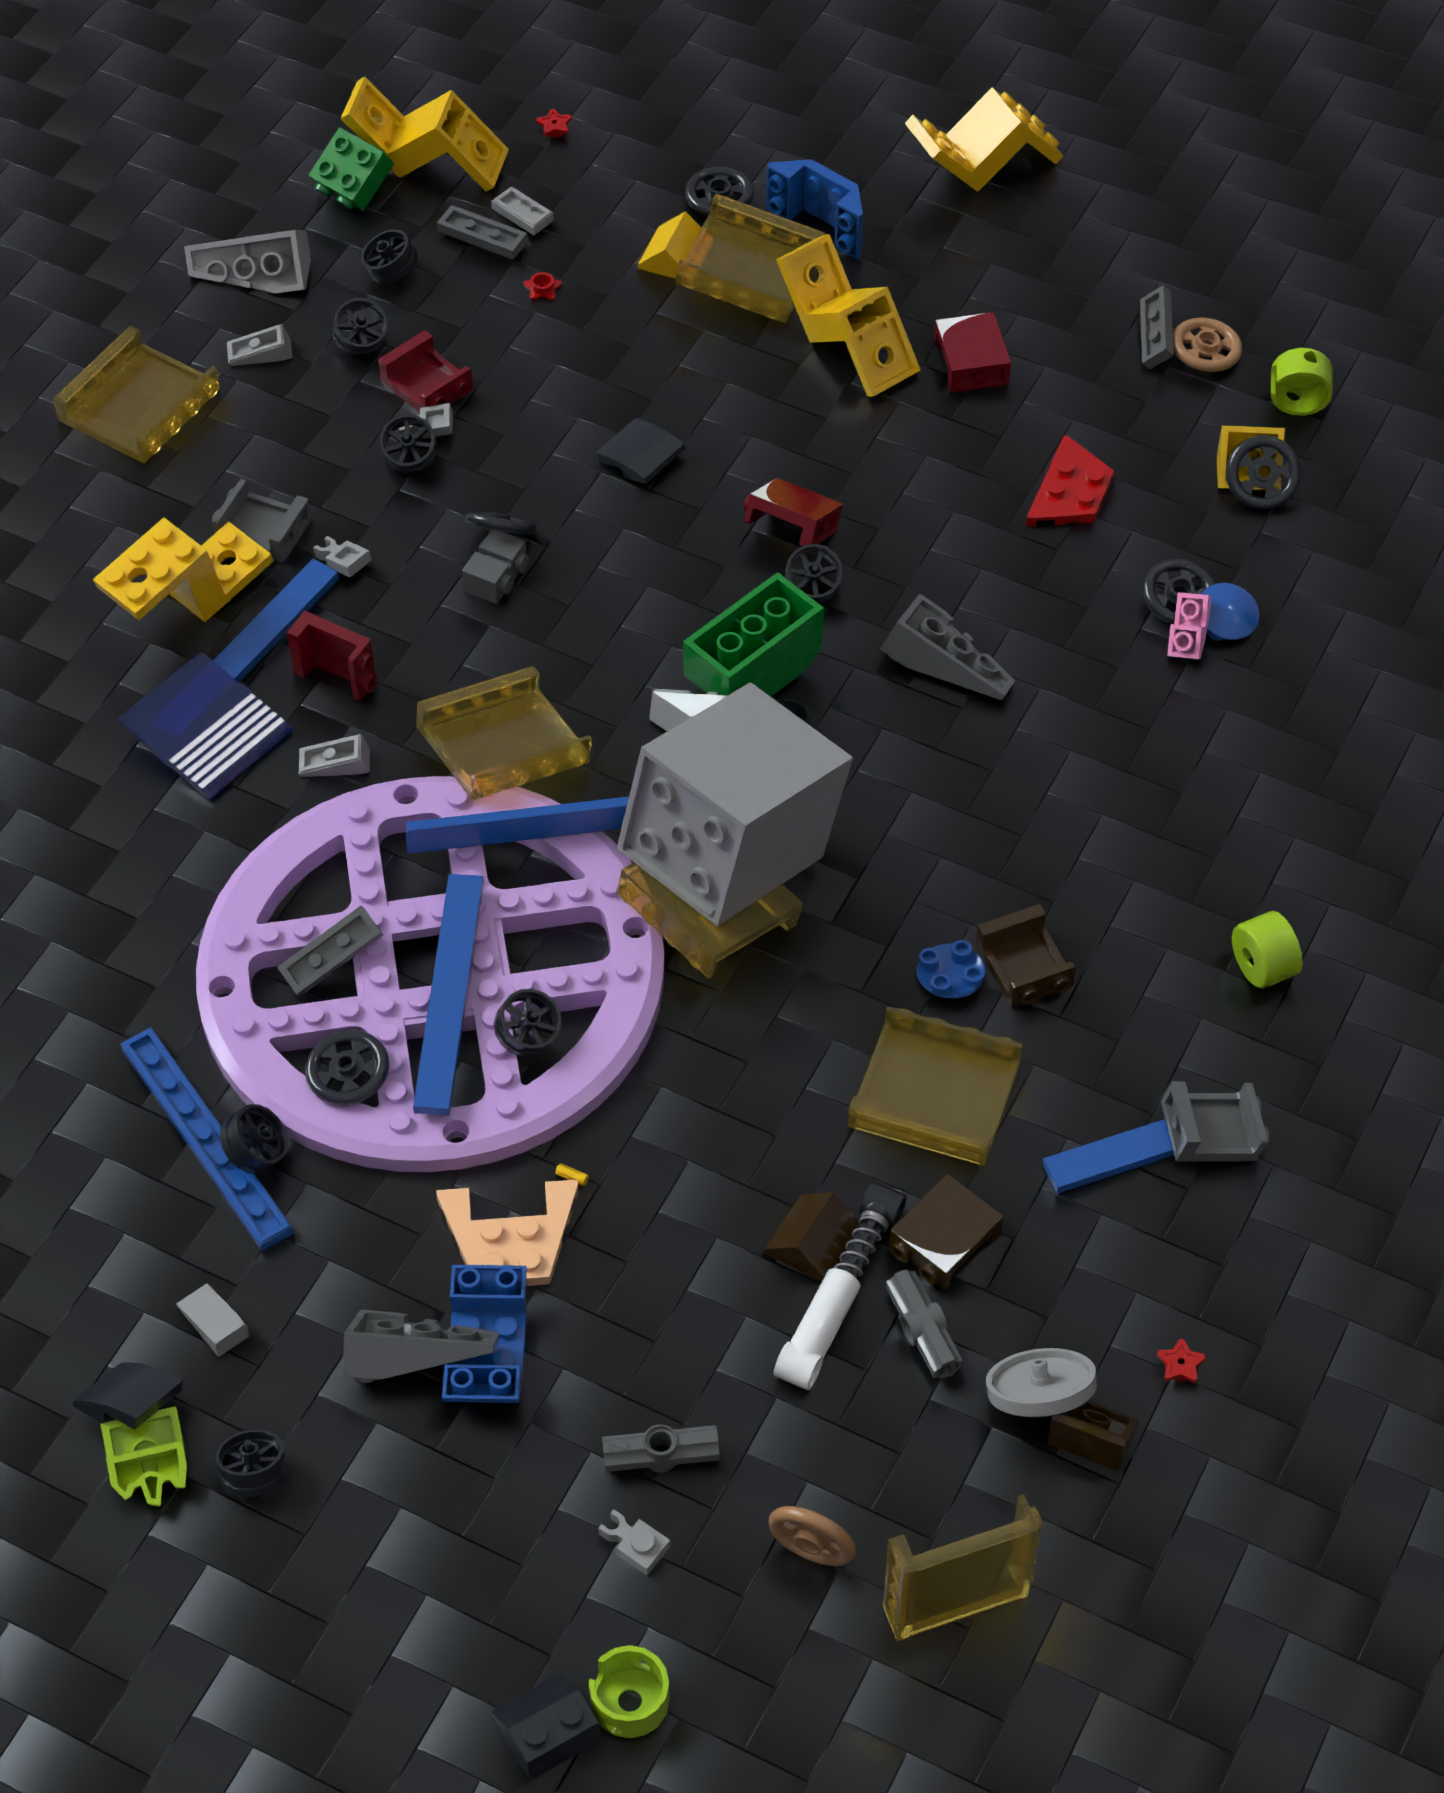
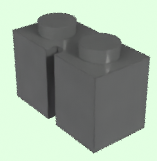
(494, 573)

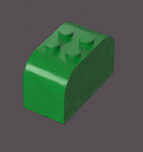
(757, 640)

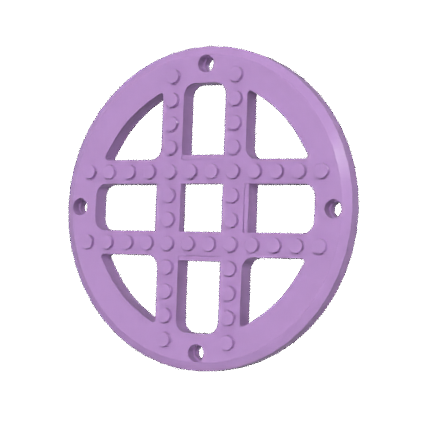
(510, 1114)

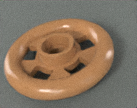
(1206, 344)
(812, 1536)

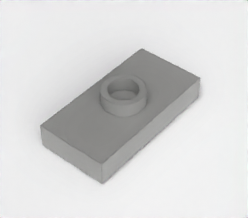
(522, 210)

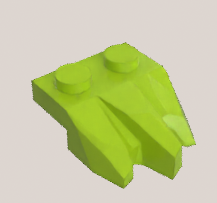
(146, 1455)

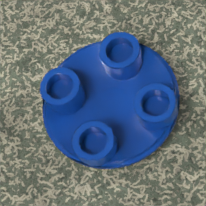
(1232, 612)
(951, 970)

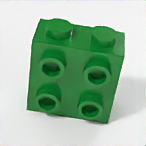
(350, 170)

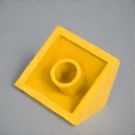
(670, 245)
(1231, 437)

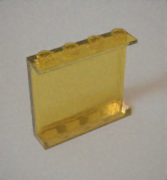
(738, 257)
(134, 396)
(500, 734)
(692, 932)
(936, 1086)
(960, 1576)

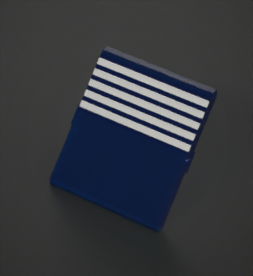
(205, 725)

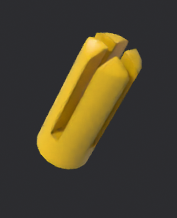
(571, 1174)

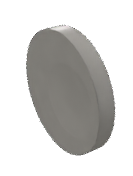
(1041, 1382)

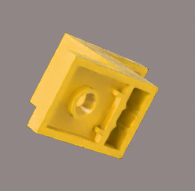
(426, 133)
(985, 138)
(857, 316)
(183, 570)

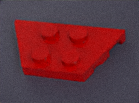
(1071, 487)

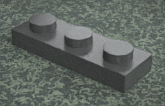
(482, 232)
(1156, 327)
(330, 951)

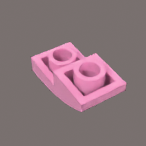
(1190, 625)

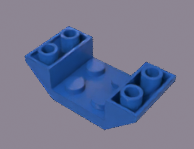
(820, 192)
(492, 1301)

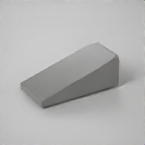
(260, 347)
(335, 758)
(213, 1319)

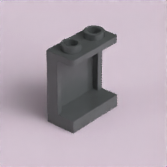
(265, 520)
(1214, 1124)

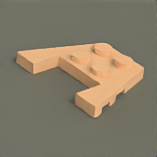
(513, 1240)

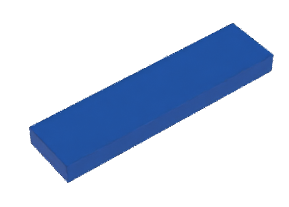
(1109, 1156)

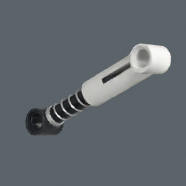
(804, 1354)

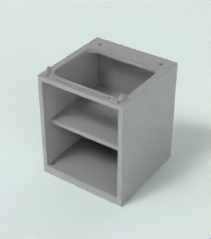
(733, 803)

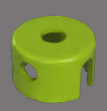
(1304, 374)
(1271, 945)
(623, 1672)

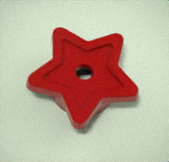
(554, 123)
(542, 279)
(1178, 1371)

